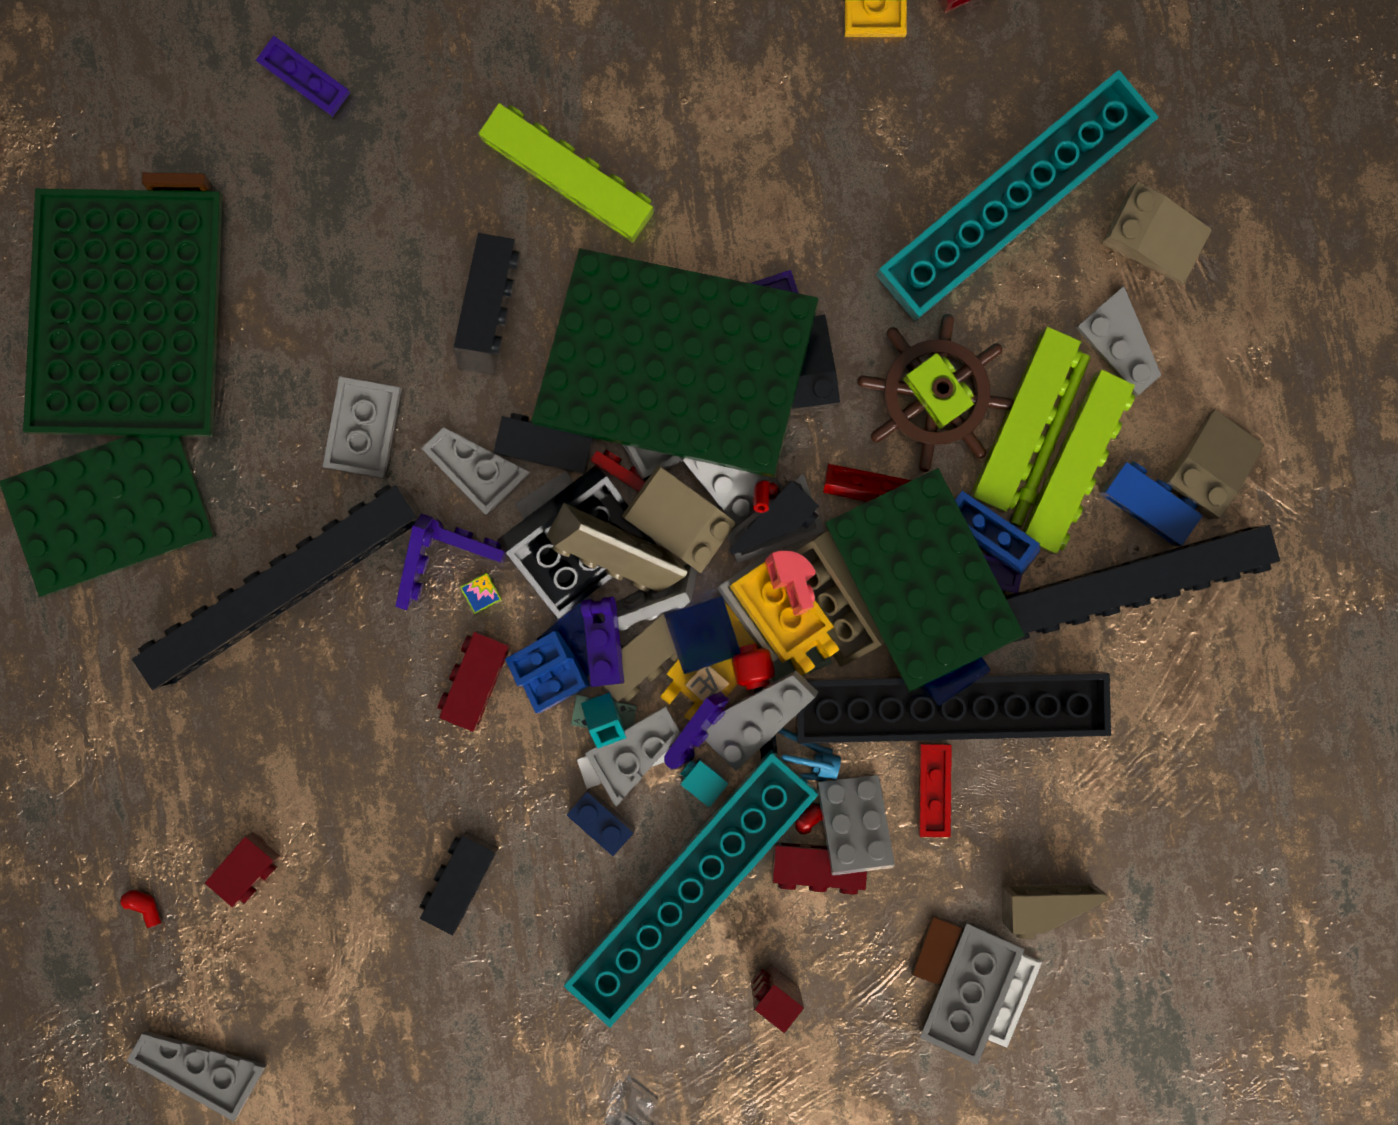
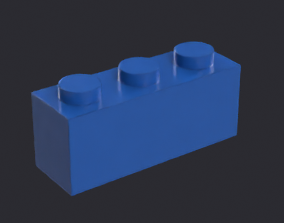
(1151, 503)
(998, 535)

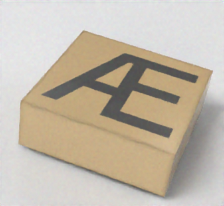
(706, 683)

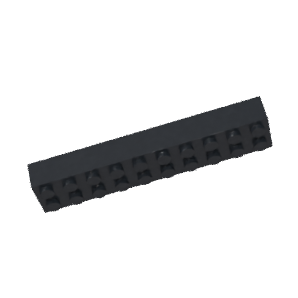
(1147, 577)
(278, 588)
(987, 709)

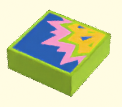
(481, 593)

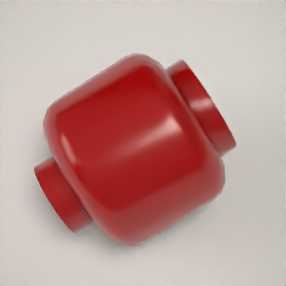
(753, 667)

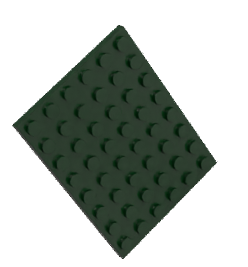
(123, 312)
(676, 362)

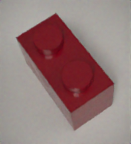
(242, 870)

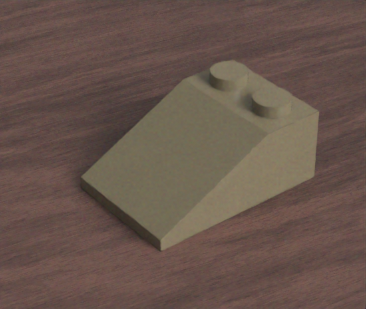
(1157, 233)
(1214, 465)
(679, 519)
(1041, 908)

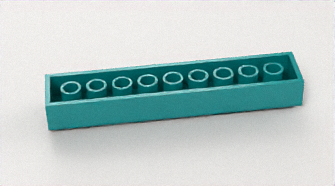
(1016, 195)
(690, 888)

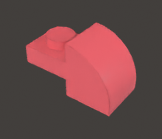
(792, 571)

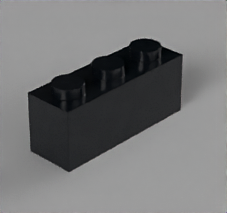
(543, 445)
(457, 882)

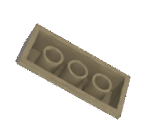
(614, 550)
(840, 600)

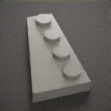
(758, 718)
(201, 1073)

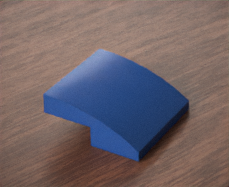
(547, 672)

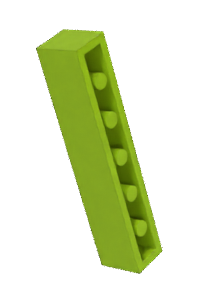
(566, 172)
(1024, 422)
(1077, 461)

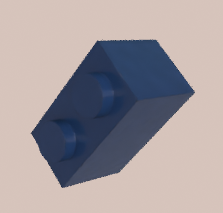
(601, 822)

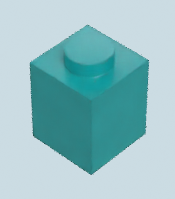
(603, 720)
(703, 781)

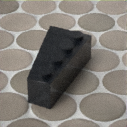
(485, 304)

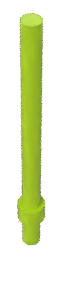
(1028, 494)

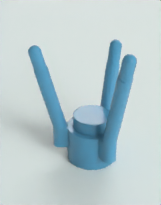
(824, 765)

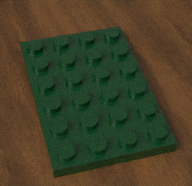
(106, 510)
(924, 580)

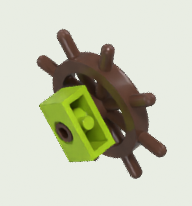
(937, 392)

